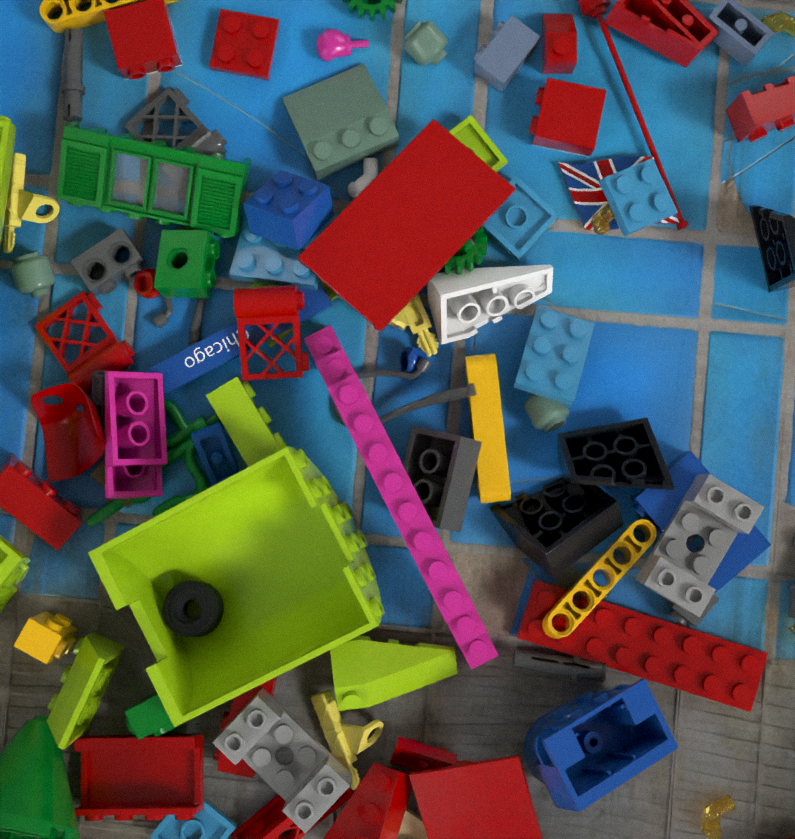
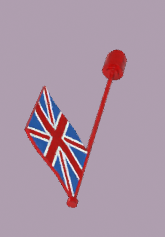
(584, 178)

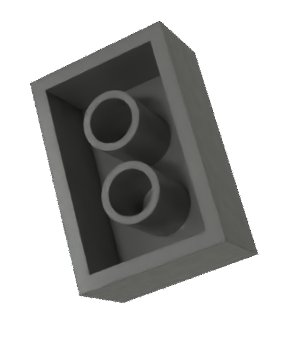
(442, 473)

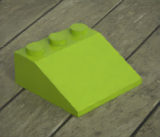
(83, 687)

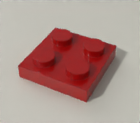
(244, 44)

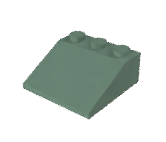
(341, 121)

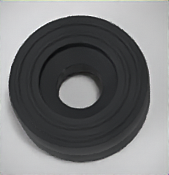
(176, 608)

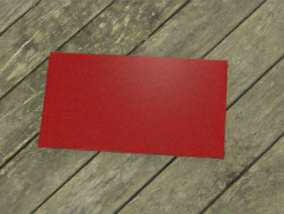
(406, 225)
(476, 801)

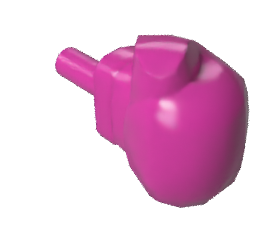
(335, 44)

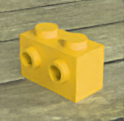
(47, 637)

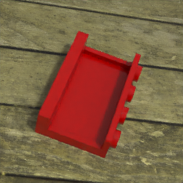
(141, 776)

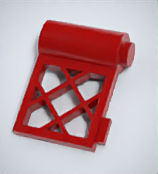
(270, 306)
(106, 355)

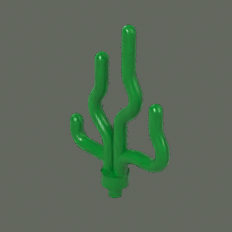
(185, 448)

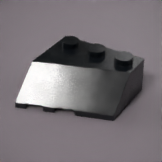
(776, 245)
(614, 456)
(559, 522)

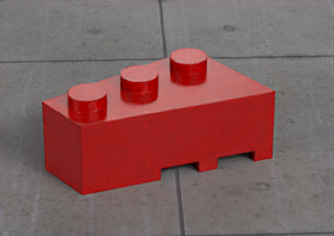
(664, 26)
(763, 111)
(37, 503)
(375, 806)

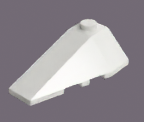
(480, 296)

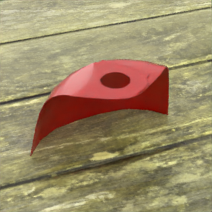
(70, 436)

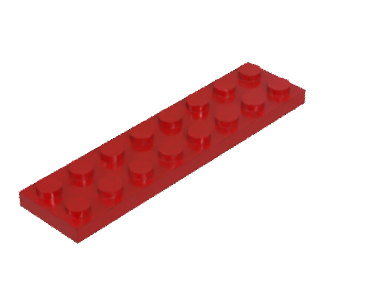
(649, 648)

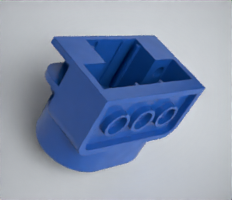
(597, 743)

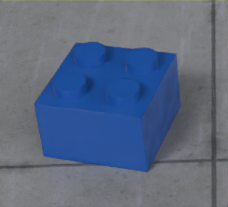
(289, 209)

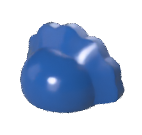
(410, 358)

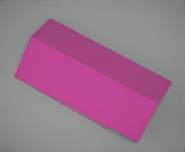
(134, 435)

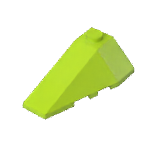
(378, 671)

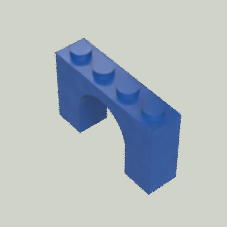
(661, 504)

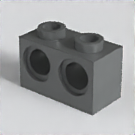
(105, 255)

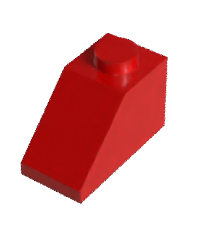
(558, 44)

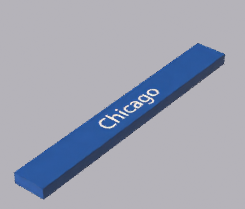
(224, 345)

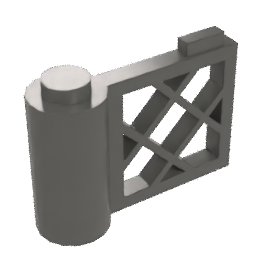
(201, 139)

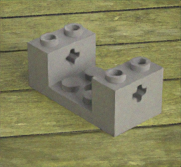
(716, 516)
(307, 782)

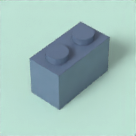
(738, 30)
(506, 53)

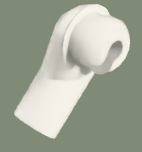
(370, 172)

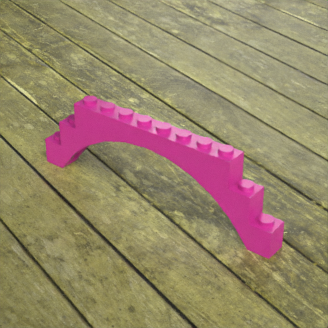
(400, 497)

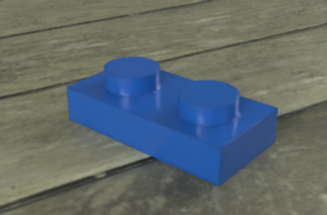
(215, 453)

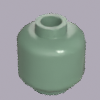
(426, 43)
(33, 274)
(546, 413)

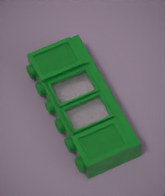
(152, 180)

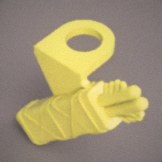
(23, 204)
(417, 319)
(342, 738)

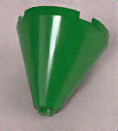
(35, 786)

